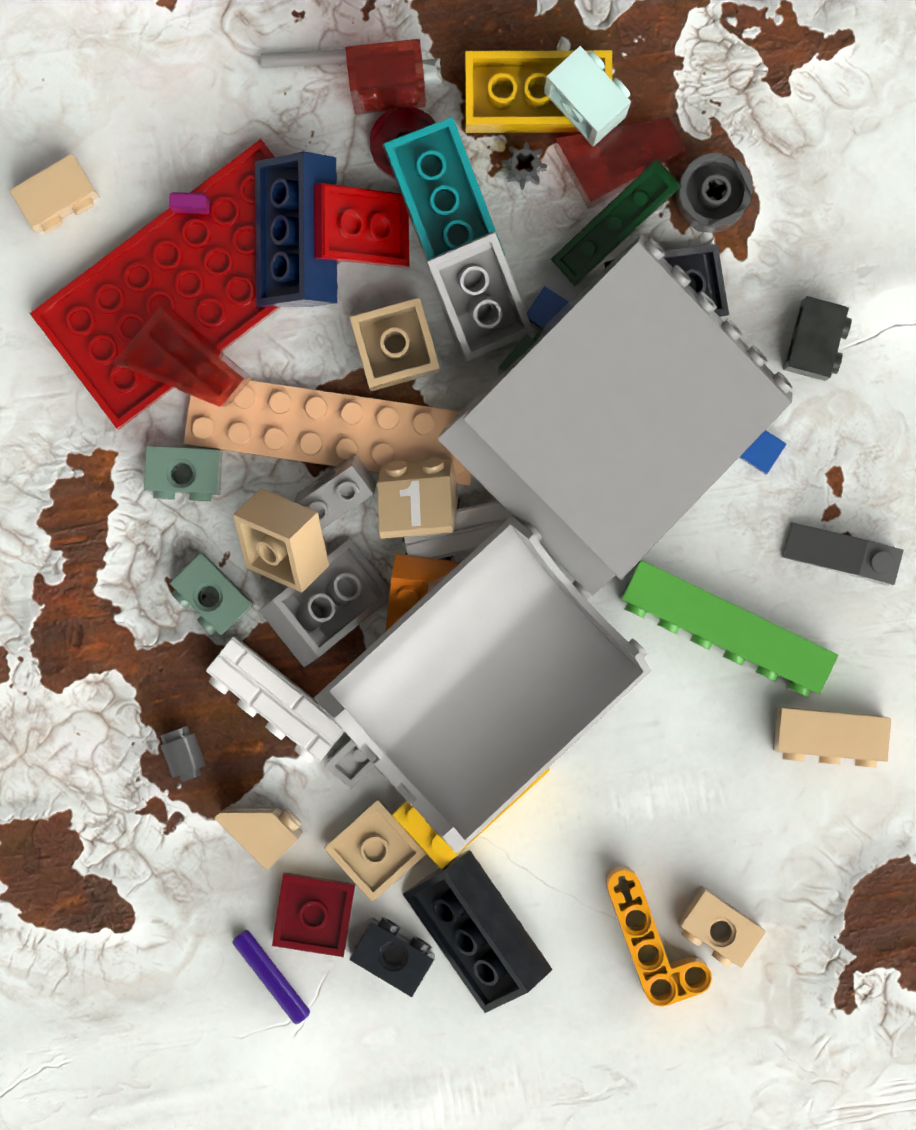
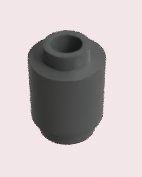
(182, 754)

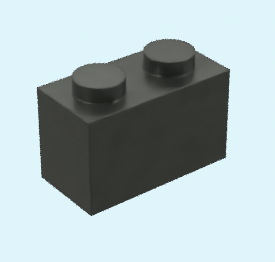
(817, 339)

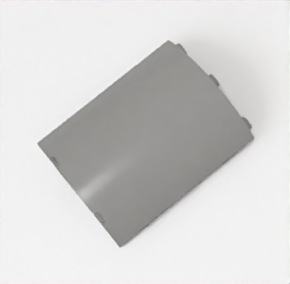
(483, 683)

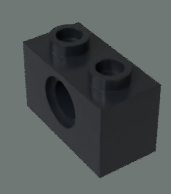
(403, 975)

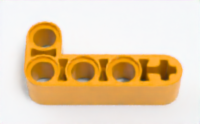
(648, 934)

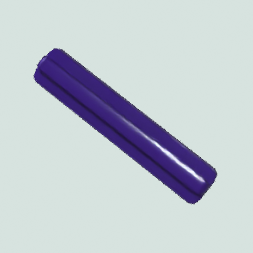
(271, 977)

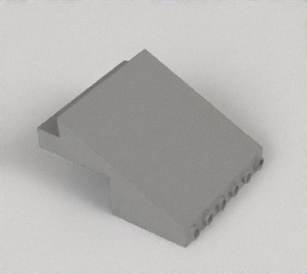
(618, 416)

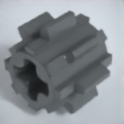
(524, 155)

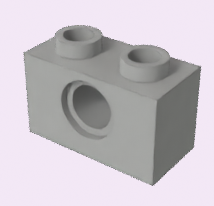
(338, 491)

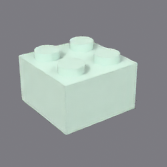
(587, 95)

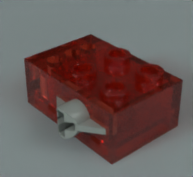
(389, 75)

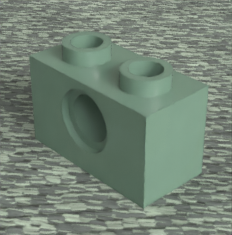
(161, 466)
(232, 601)

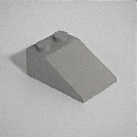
(479, 296)
(329, 605)

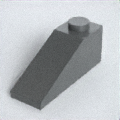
(843, 554)

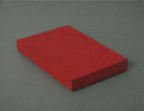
(360, 226)

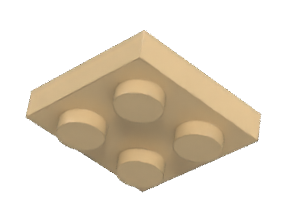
(375, 850)

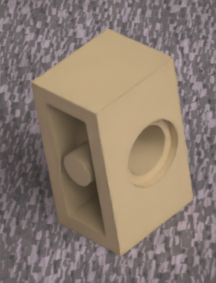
(742, 932)

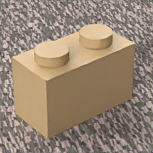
(55, 194)

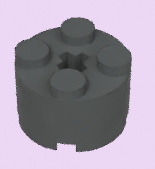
(722, 174)

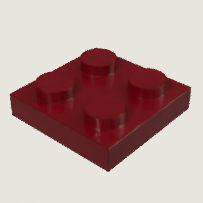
(313, 914)

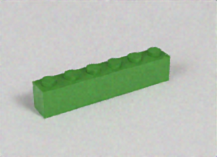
(729, 628)

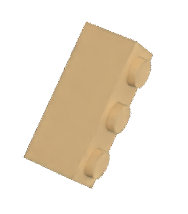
(832, 736)

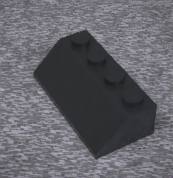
(478, 932)

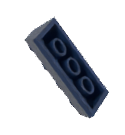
(285, 232)

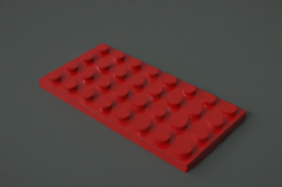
(178, 260)

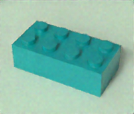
(439, 188)

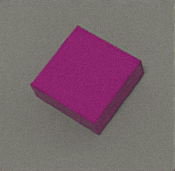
(189, 203)

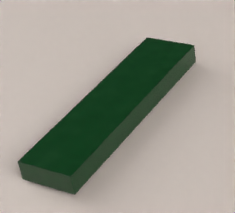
(616, 222)

